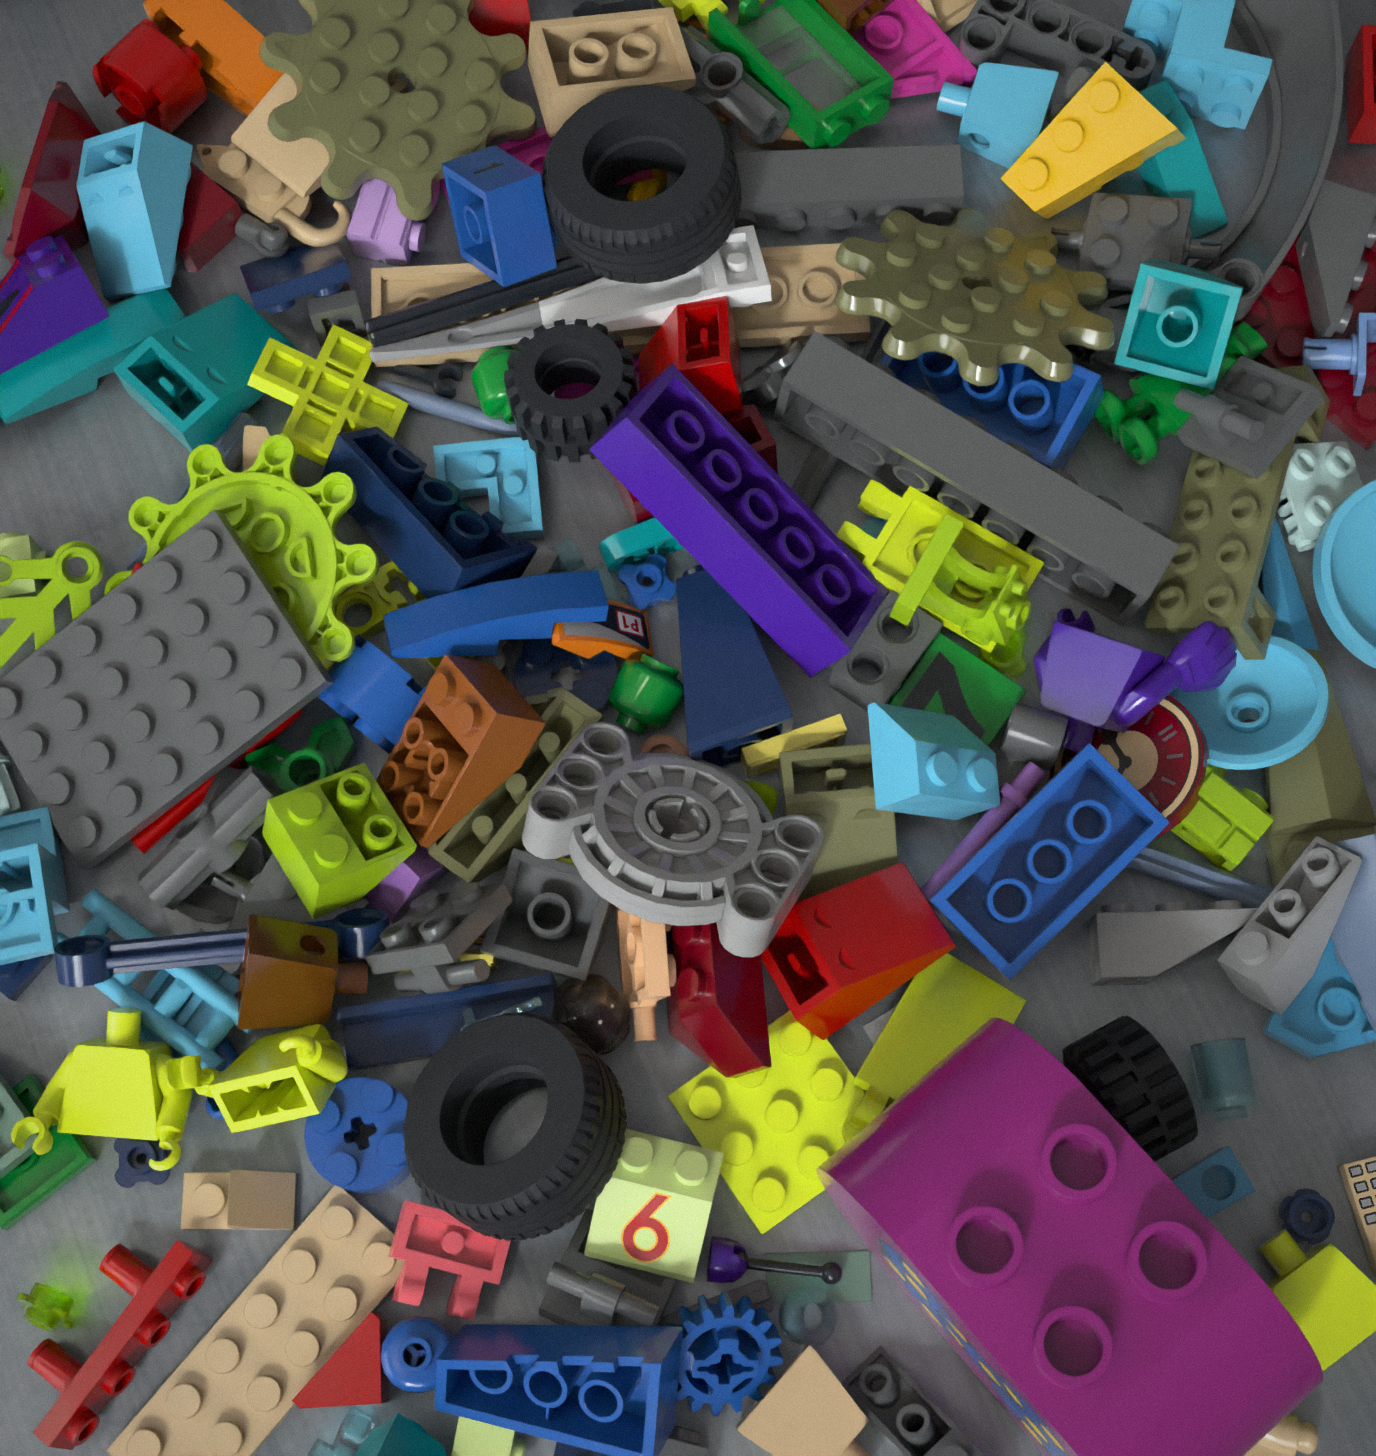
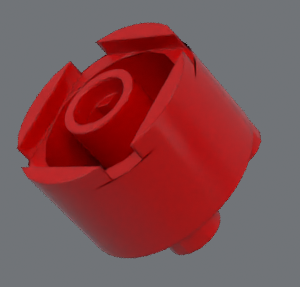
(151, 78)

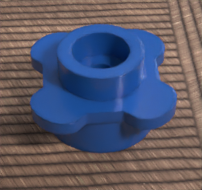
(647, 596)

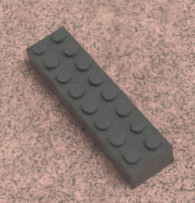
(914, 441)

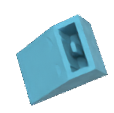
(133, 206)

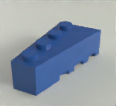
(566, 1383)

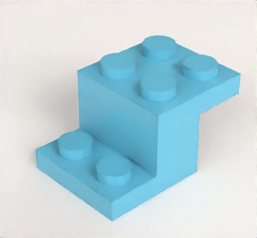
(1205, 76)
(30, 885)

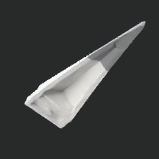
(731, 271)

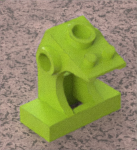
(935, 575)

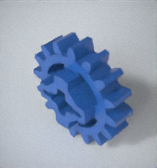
(723, 1355)

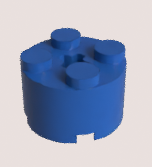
(374, 690)
(332, 1134)

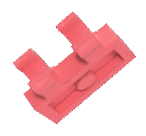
(437, 1240)

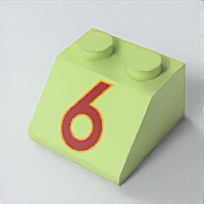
(656, 1206)

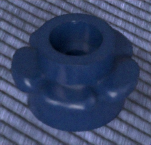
(1321, 1216)

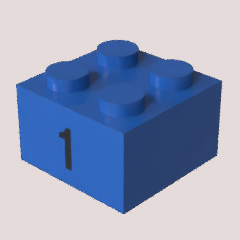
(500, 215)

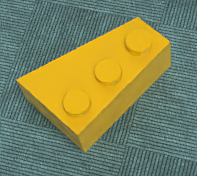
(1089, 143)

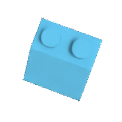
(929, 764)

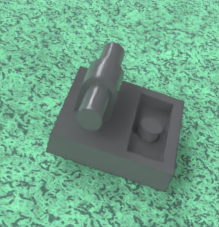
(1247, 415)
(436, 936)
(602, 1292)

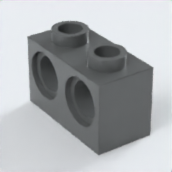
(890, 657)

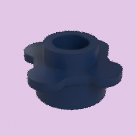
(130, 1170)

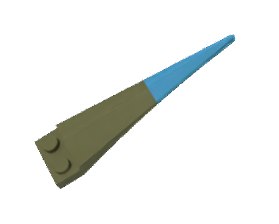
(1321, 785)

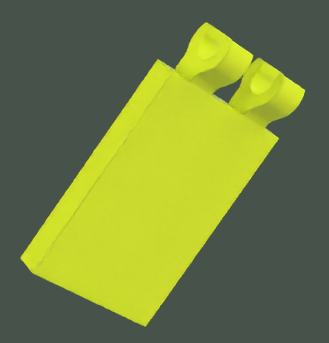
(909, 531)
(929, 1022)

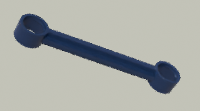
(96, 958)

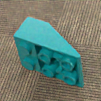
(199, 370)

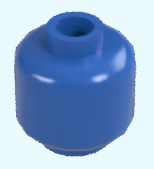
(399, 1341)

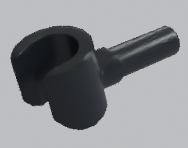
(434, 376)

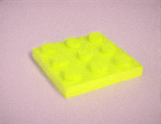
(774, 1121)

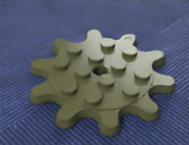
(389, 134)
(974, 295)

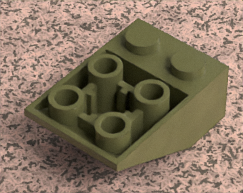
(838, 793)

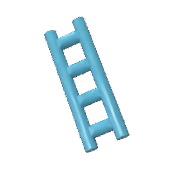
(188, 980)

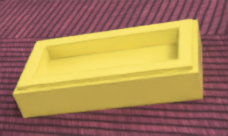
(764, 756)

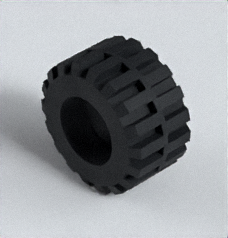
(564, 357)
(1135, 1084)

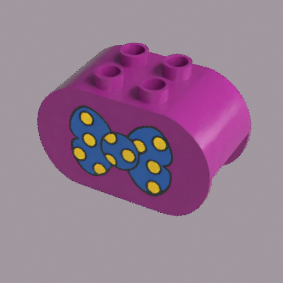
(1067, 1262)

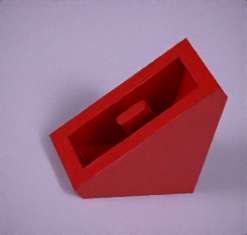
(353, 1372)

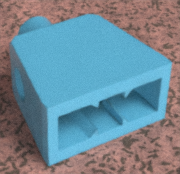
(1001, 109)

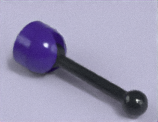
(729, 1263)

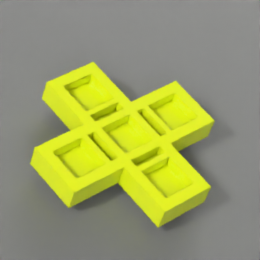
(325, 392)

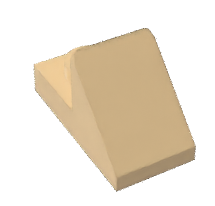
(239, 1200)

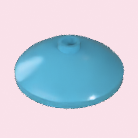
(1281, 693)

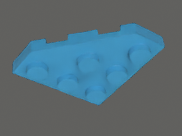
(1323, 1014)

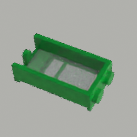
(807, 66)

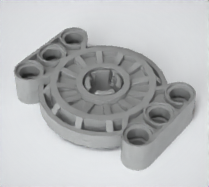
(723, 850)

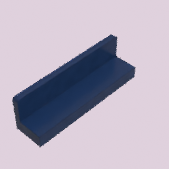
(421, 1024)

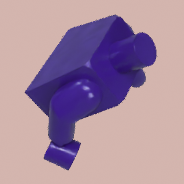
(1117, 683)

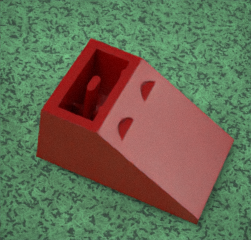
(854, 947)

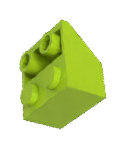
(336, 838)

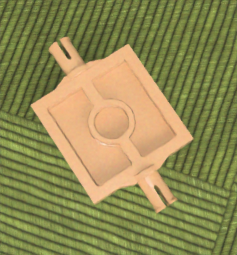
(643, 969)

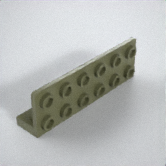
(1223, 541)

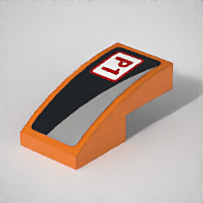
(622, 634)

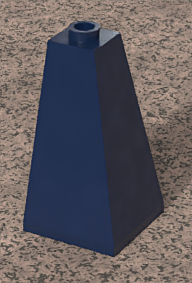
(725, 674)

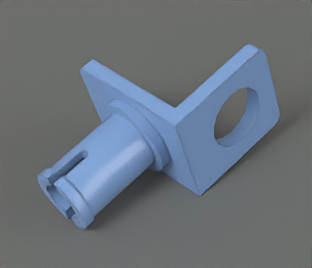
(1343, 353)

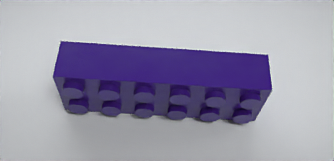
(740, 521)

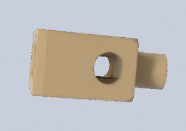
(806, 1413)

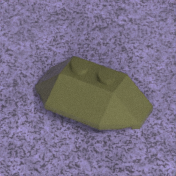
(491, 830)

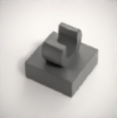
(338, 309)

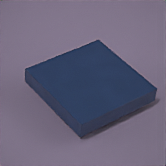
(301, 271)

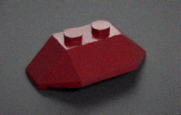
(49, 193)
(717, 1002)

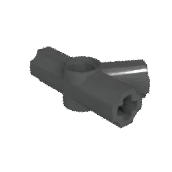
(743, 99)
(210, 835)

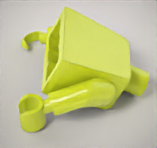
(271, 1081)
(112, 1091)

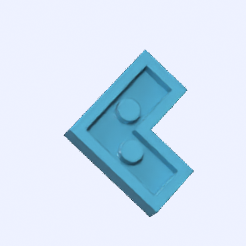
(503, 471)

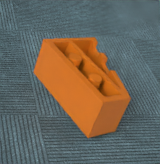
(223, 43)

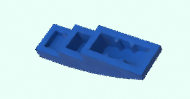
(479, 616)

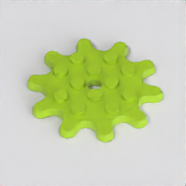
(283, 528)

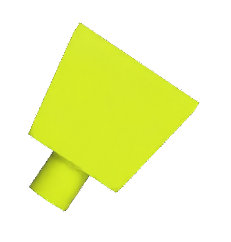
(1322, 1294)

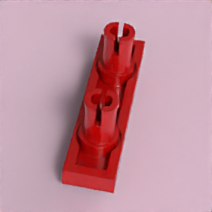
(111, 1365)

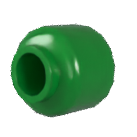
(489, 383)
(645, 694)

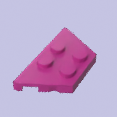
(914, 50)

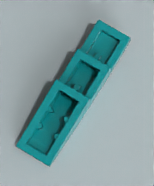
(78, 362)

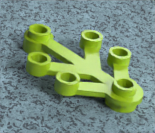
(36, 612)

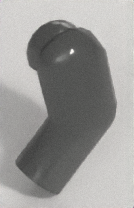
(269, 239)

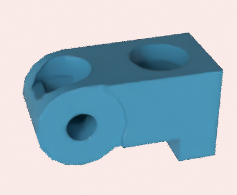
(1215, 1182)

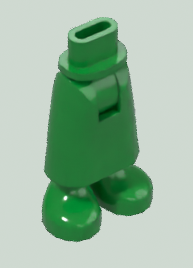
(1155, 397)

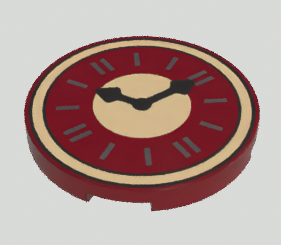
(1159, 756)

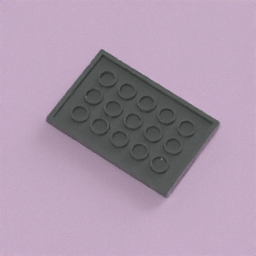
(155, 690)

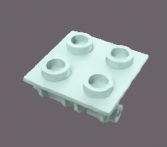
(1314, 486)

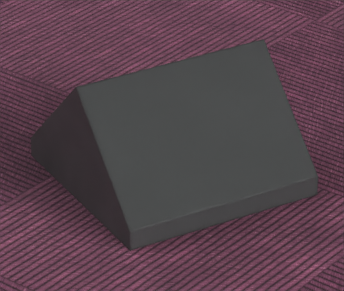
(553, 918)

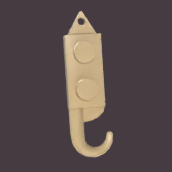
(267, 195)

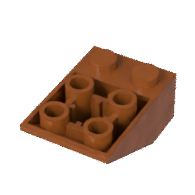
(457, 746)

